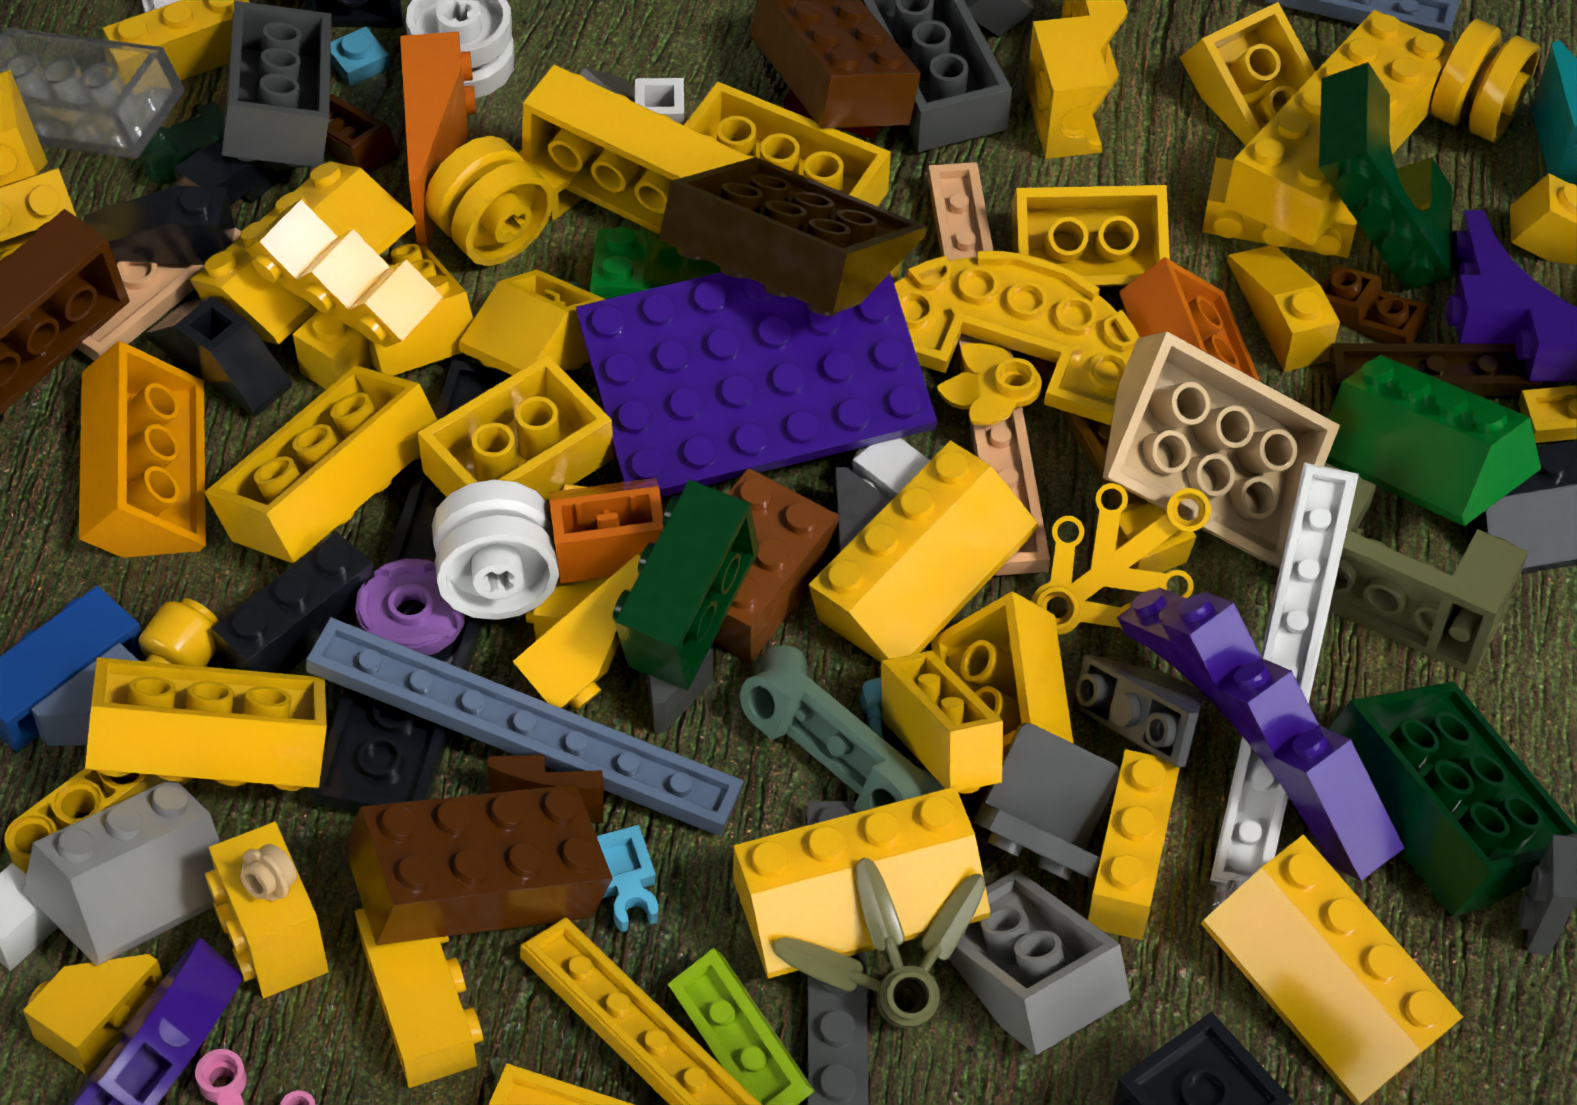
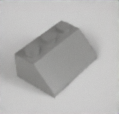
(126, 871)

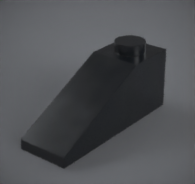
(168, 225)

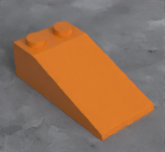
(434, 111)

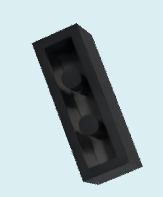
(290, 613)

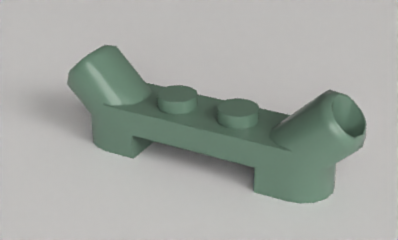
(788, 702)

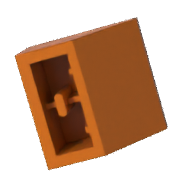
(603, 527)

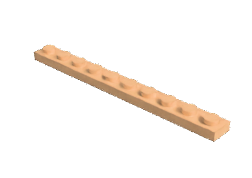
(1005, 446)

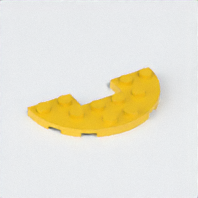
(1026, 308)

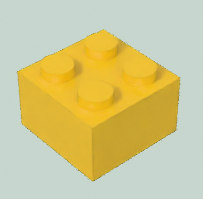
(271, 939)

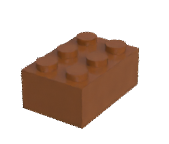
(794, 547)

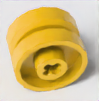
(1485, 80)
(489, 200)

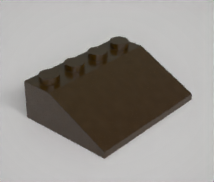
(787, 233)

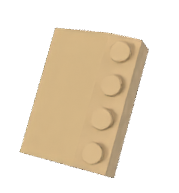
(1215, 430)

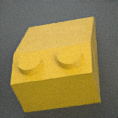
(1249, 70)

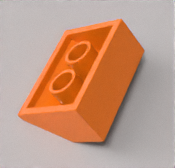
(1188, 308)

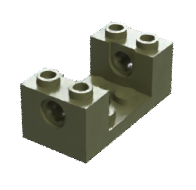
(1428, 608)

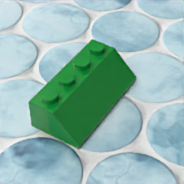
(1430, 440)

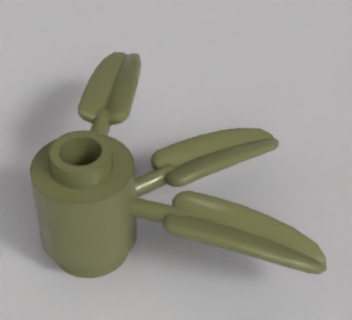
(887, 934)

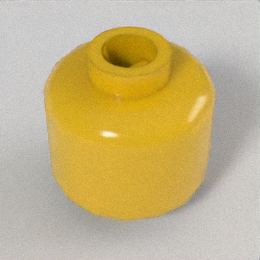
(180, 634)

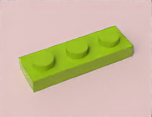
(739, 1032)

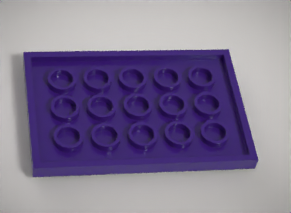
(743, 379)

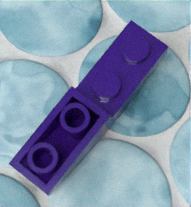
(164, 1031)

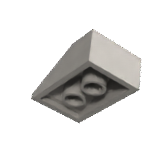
(1039, 964)

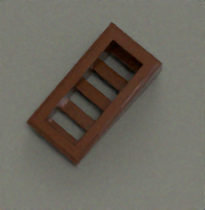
(358, 137)

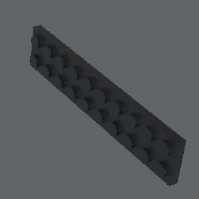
(374, 748)

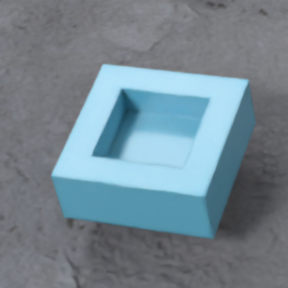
(358, 56)

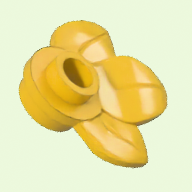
(991, 384)

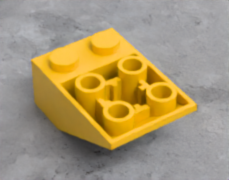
(441, 329)

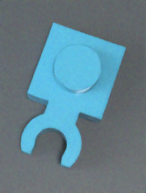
(631, 872)

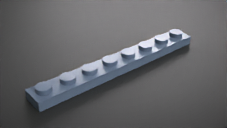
(524, 725)

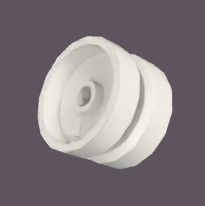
(482, 29)
(494, 550)

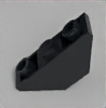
(222, 352)

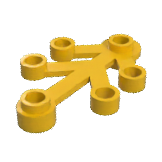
(1111, 567)

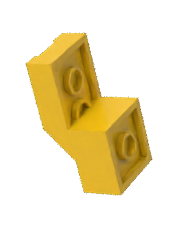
(1072, 74)

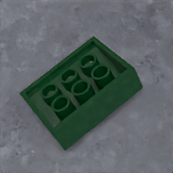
(1454, 793)

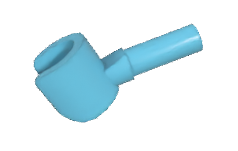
(871, 704)

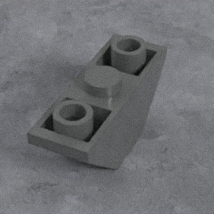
(1140, 705)

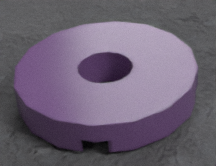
(405, 581)

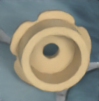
(267, 872)

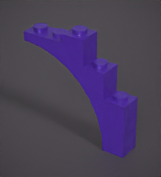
(1507, 306)
(1267, 707)

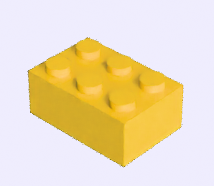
(524, 431)

